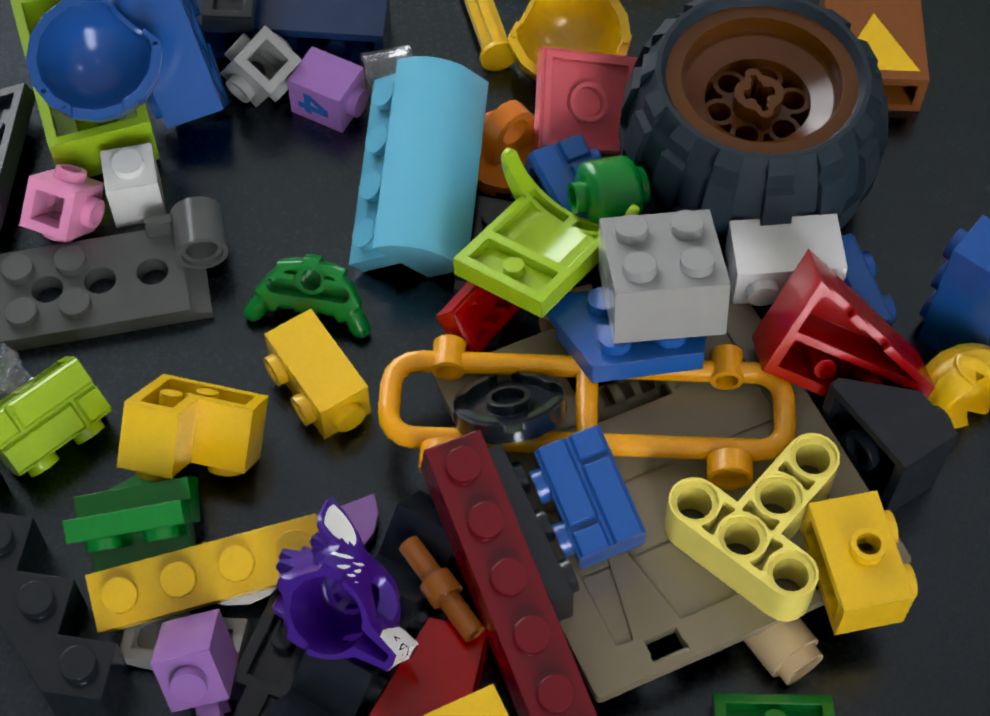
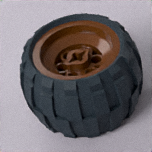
(755, 113)

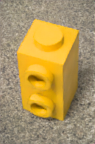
(317, 374)

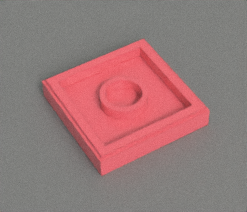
(580, 96)

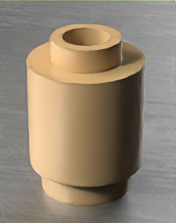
(786, 650)

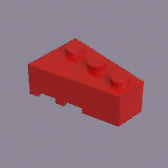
(829, 333)

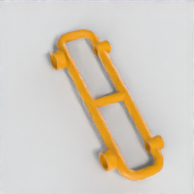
(727, 459)

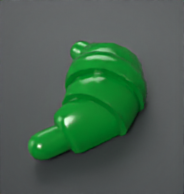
(310, 284)

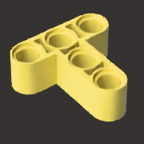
(757, 528)

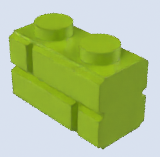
(47, 415)

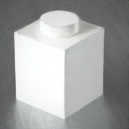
(132, 184)

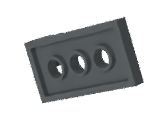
(175, 242)

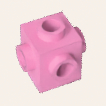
(62, 203)

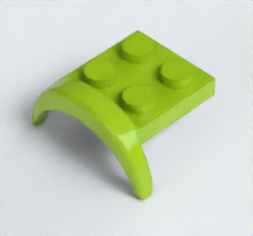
(532, 247)

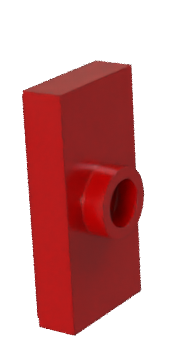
(475, 316)

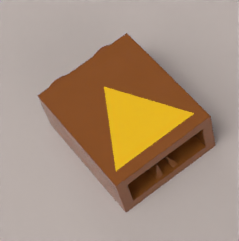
(898, 42)

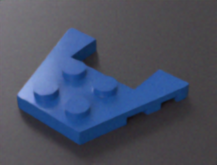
(587, 337)

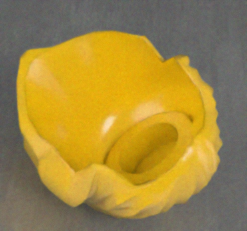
(961, 381)

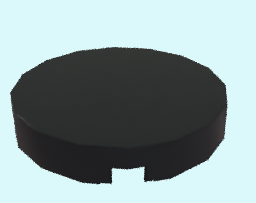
(510, 408)

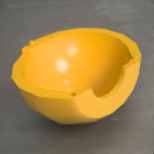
(569, 25)

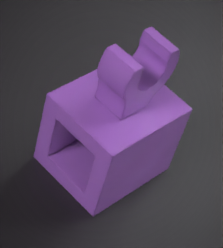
(196, 663)

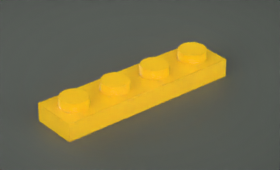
(194, 575)

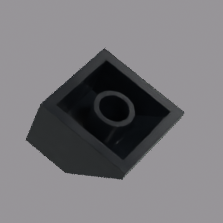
(889, 437)

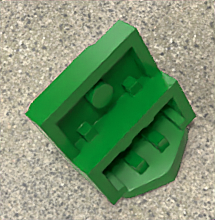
(135, 520)

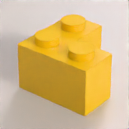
(190, 422)

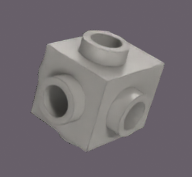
(259, 67)

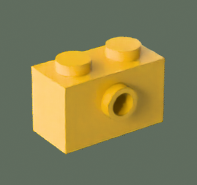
(858, 562)

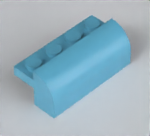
(420, 167)

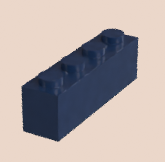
(330, 25)

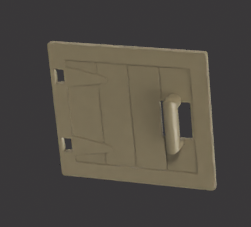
(657, 585)

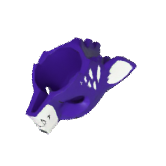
(341, 596)

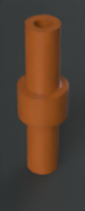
(441, 588)

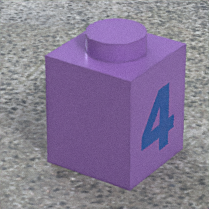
(327, 89)

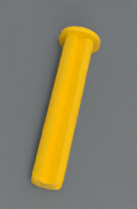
(490, 35)

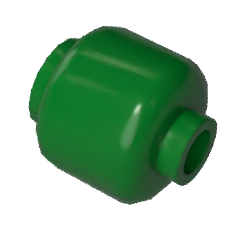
(608, 188)

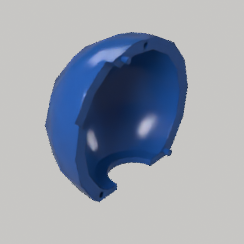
(92, 61)

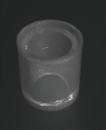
(382, 63)

